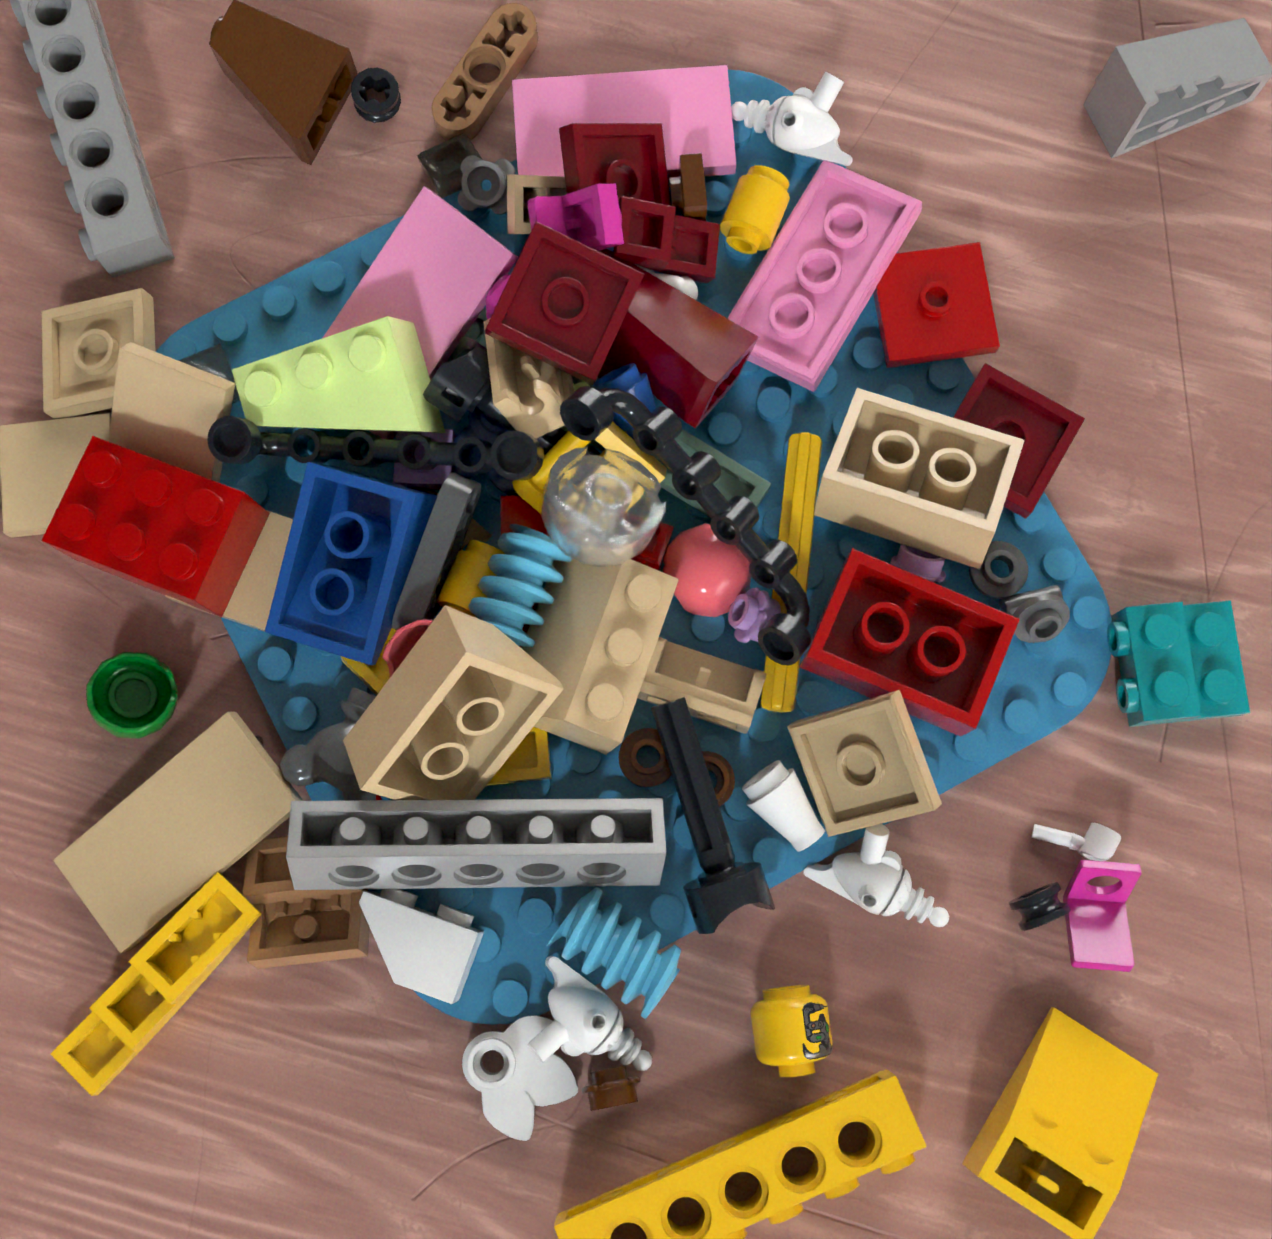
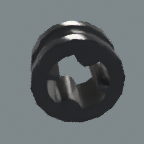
(380, 81)
(1039, 906)

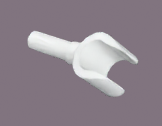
(1097, 844)

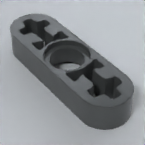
(437, 549)

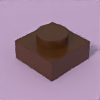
(688, 189)

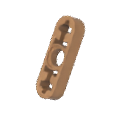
(485, 49)

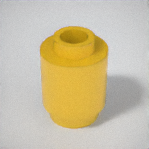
(755, 210)
(465, 576)

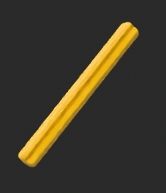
(796, 530)

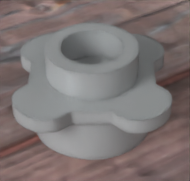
(477, 171)

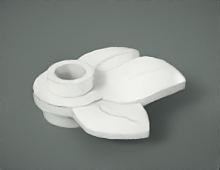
(523, 1082)

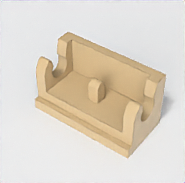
(526, 388)
(712, 686)

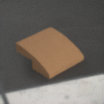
(298, 923)

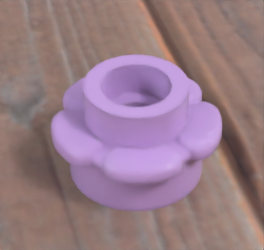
(920, 563)
(751, 613)

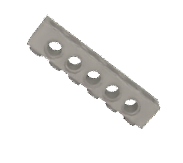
(72, 36)
(475, 843)

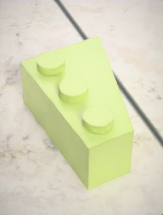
(344, 382)

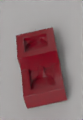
(667, 241)

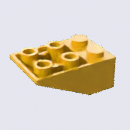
(1065, 1126)

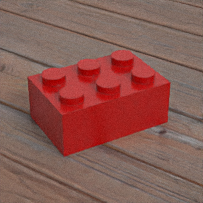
(156, 525)
(911, 636)

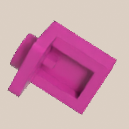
(584, 215)

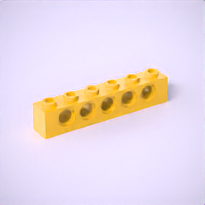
(759, 1151)

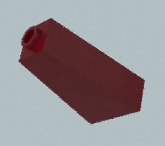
(681, 346)

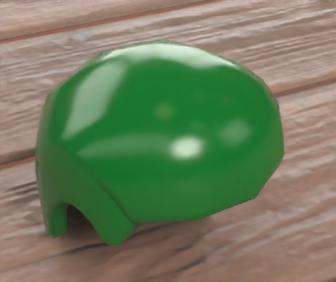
(132, 695)

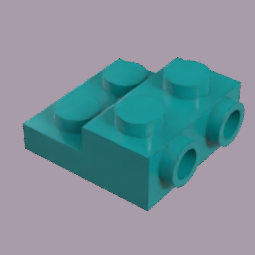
(1178, 663)

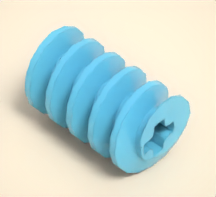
(518, 582)
(618, 950)

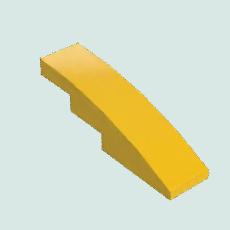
(156, 984)

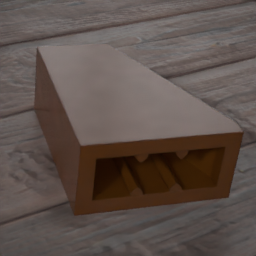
(285, 73)

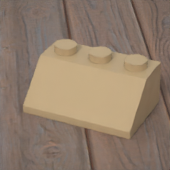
(918, 478)
(599, 646)
(449, 713)

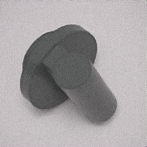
(1040, 613)

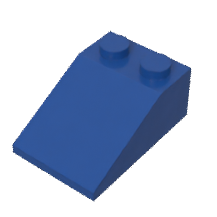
(347, 561)

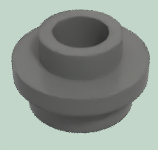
(994, 586)

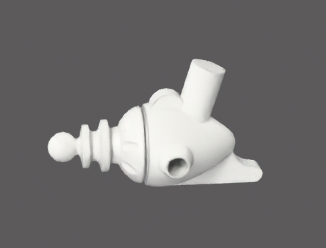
(799, 121)
(877, 880)
(585, 1022)

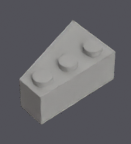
(1175, 83)

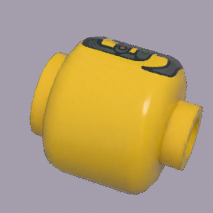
(791, 1029)

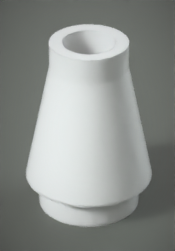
(783, 804)

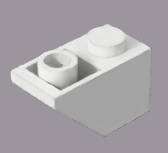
(422, 947)

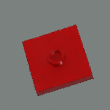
(935, 306)

